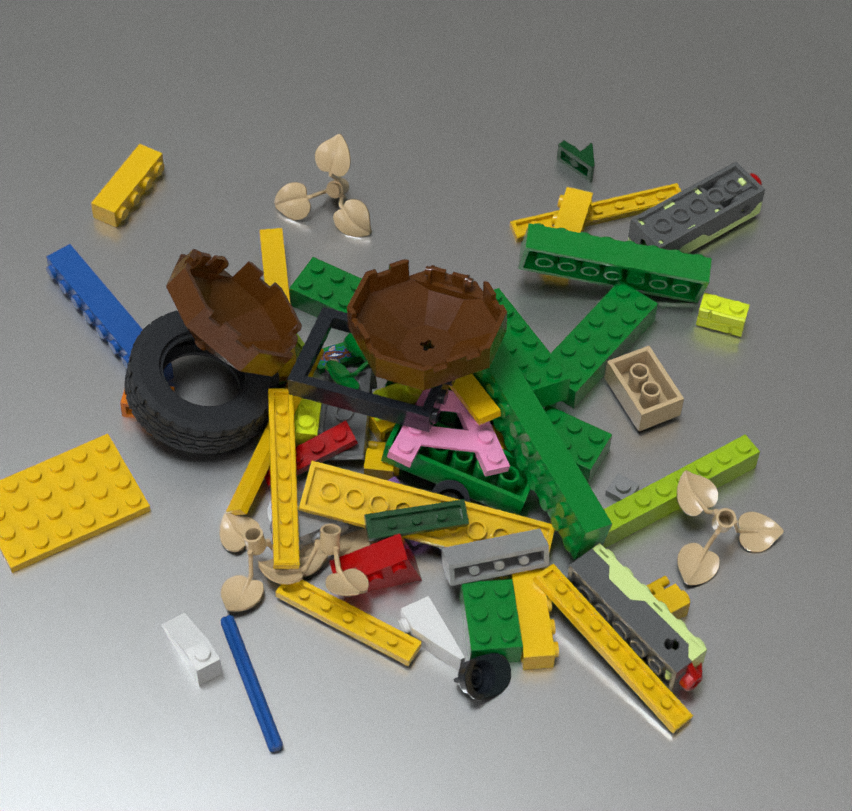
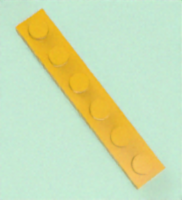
(350, 620)

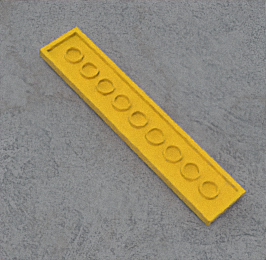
(350, 495)

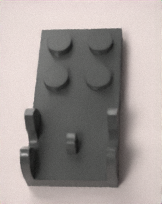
(358, 423)

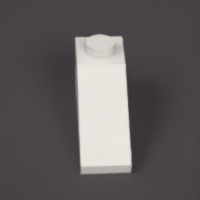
(425, 624)
(193, 648)

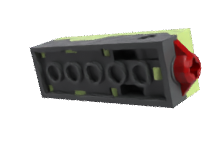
(700, 211)
(640, 619)

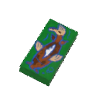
(337, 353)

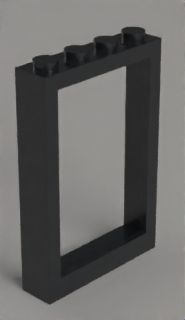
(352, 399)

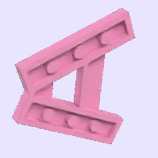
(474, 438)

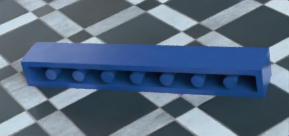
(96, 302)

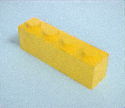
(127, 185)
(574, 210)
(534, 621)

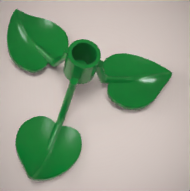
(340, 373)

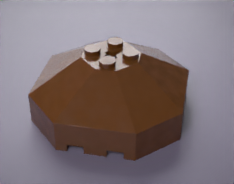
(401, 312)
(235, 315)

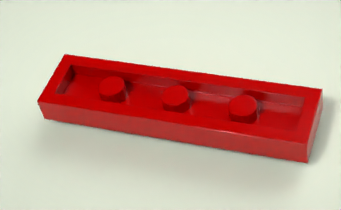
(321, 448)

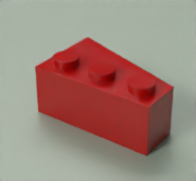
(383, 563)

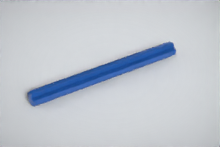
(251, 684)

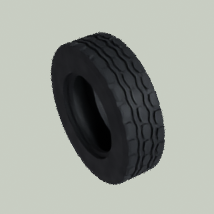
(181, 422)

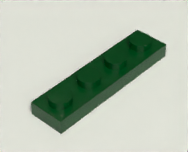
(416, 520)

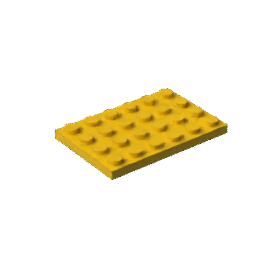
(66, 502)

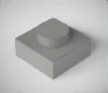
(621, 488)

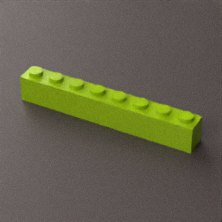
(661, 496)

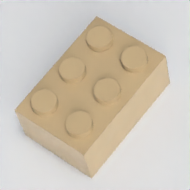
(644, 388)

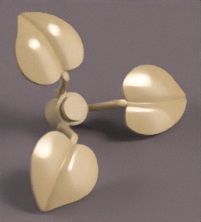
(335, 158)
(755, 529)
(237, 532)
(342, 583)

